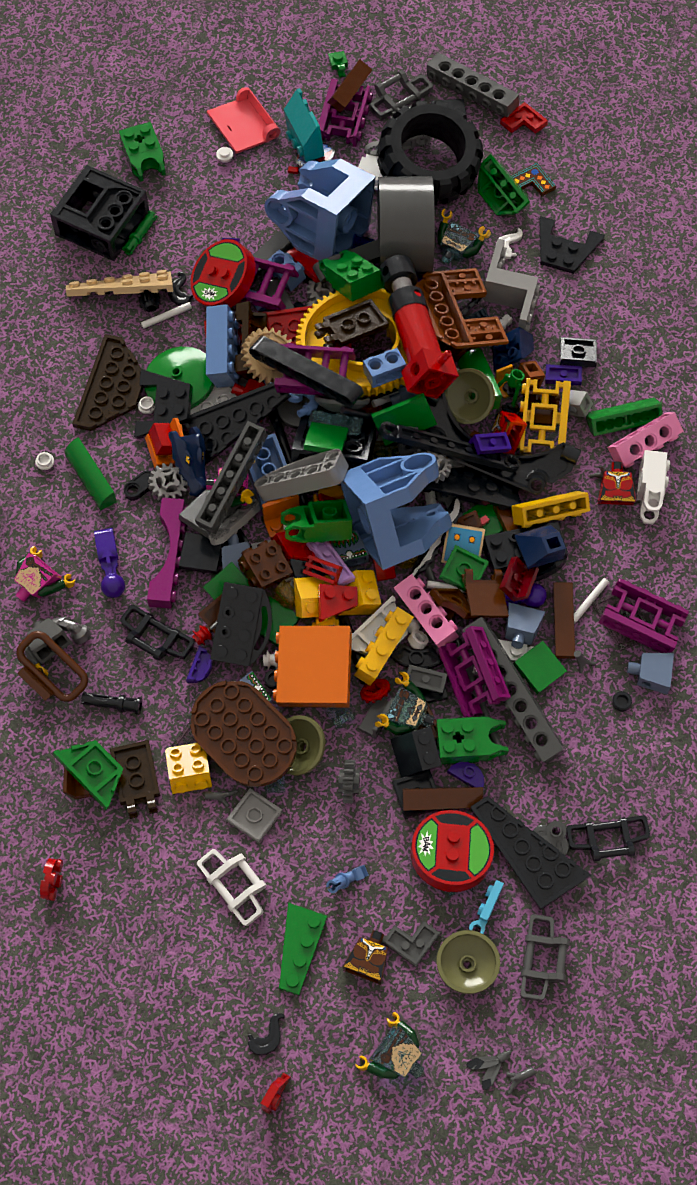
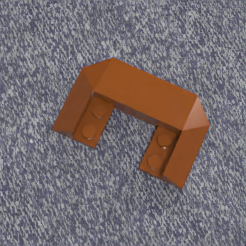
(441, 292)

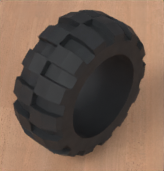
(439, 123)

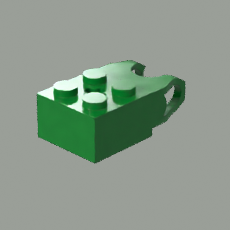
(142, 149)
(351, 275)
(319, 521)
(474, 738)

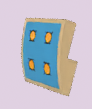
(465, 537)

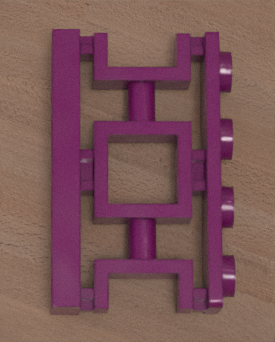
(342, 121)
(637, 628)
(485, 666)

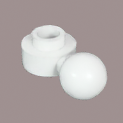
(417, 638)

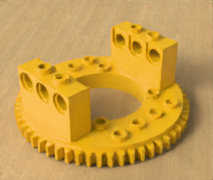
(338, 302)

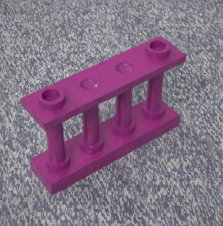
(260, 298)
(288, 385)

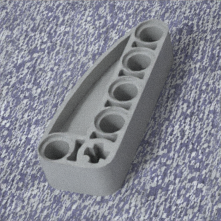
(303, 476)

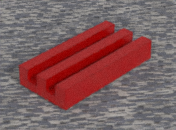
(310, 565)

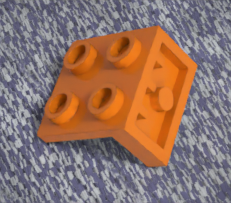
(272, 513)

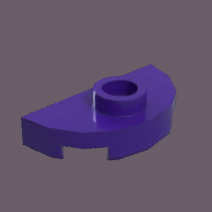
(200, 667)
(467, 773)

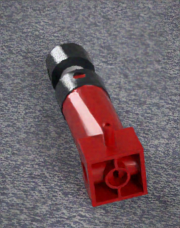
(427, 367)

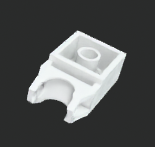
(652, 483)

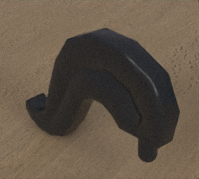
(177, 296)
(268, 1044)

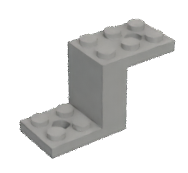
(511, 287)

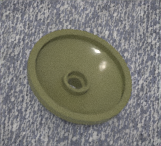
(462, 405)
(311, 734)
(472, 948)

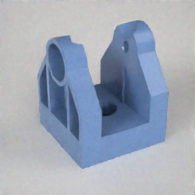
(326, 209)
(373, 497)

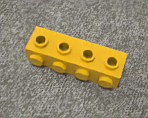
(550, 508)
(381, 649)

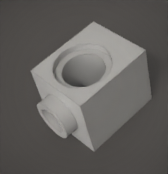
(579, 403)

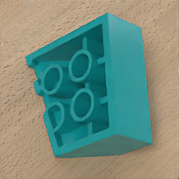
(303, 128)

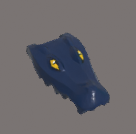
(190, 458)

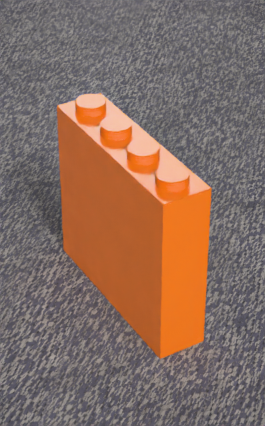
(313, 666)

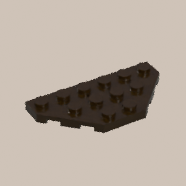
(111, 387)

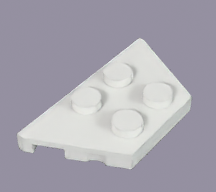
(366, 632)

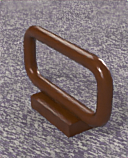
(38, 680)

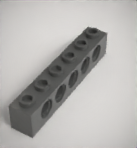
(472, 85)
(231, 477)

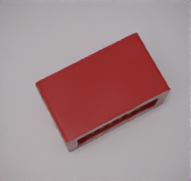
(160, 438)

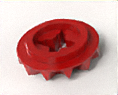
(372, 694)

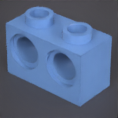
(283, 258)
(384, 367)

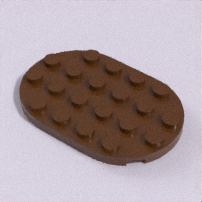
(243, 733)

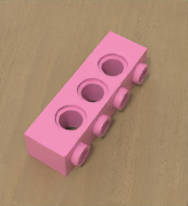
(670, 430)
(407, 590)

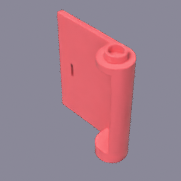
(244, 122)

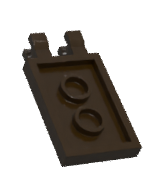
(351, 324)
(138, 779)

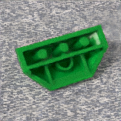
(500, 188)

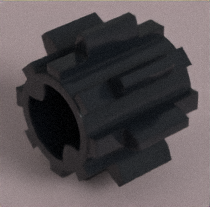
(149, 301)

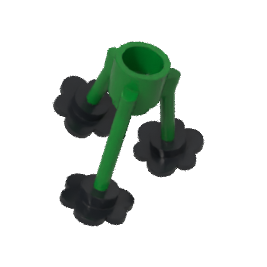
(513, 387)

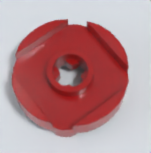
(52, 879)

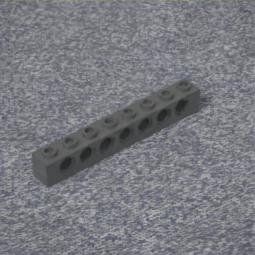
(554, 746)

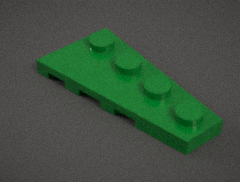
(300, 943)

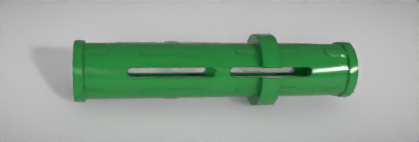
(136, 237)

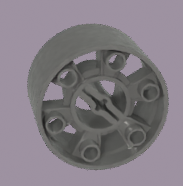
(407, 219)

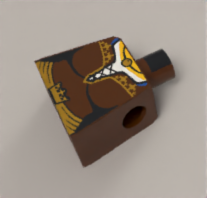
(368, 958)

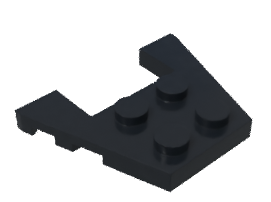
(564, 253)
(171, 401)

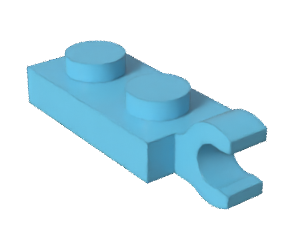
(486, 909)

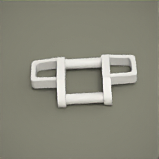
(234, 904)

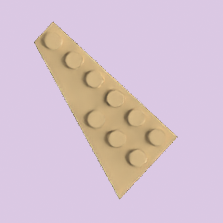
(126, 285)

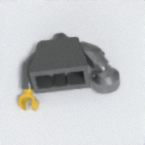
(39, 652)

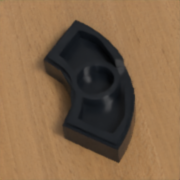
(421, 658)

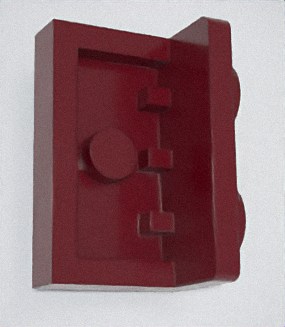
(518, 580)

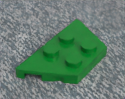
(92, 769)

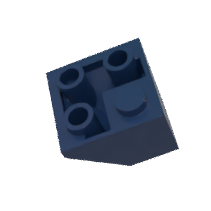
(519, 347)
(540, 546)

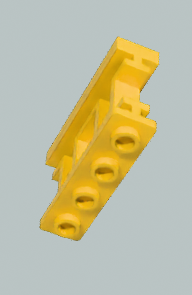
(559, 418)

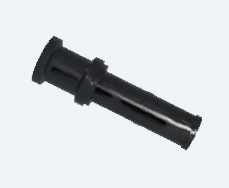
(120, 703)

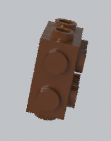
(265, 565)

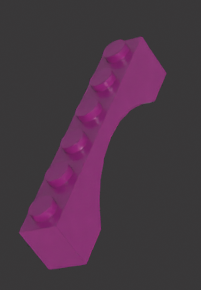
(161, 587)

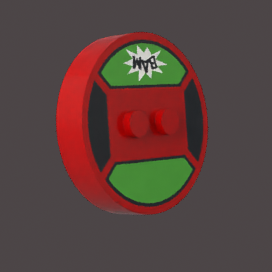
(223, 274)
(452, 851)

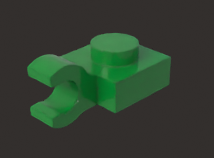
(339, 62)

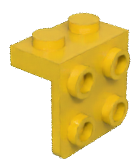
(188, 768)

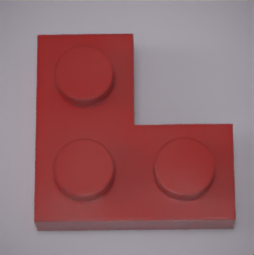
(525, 116)

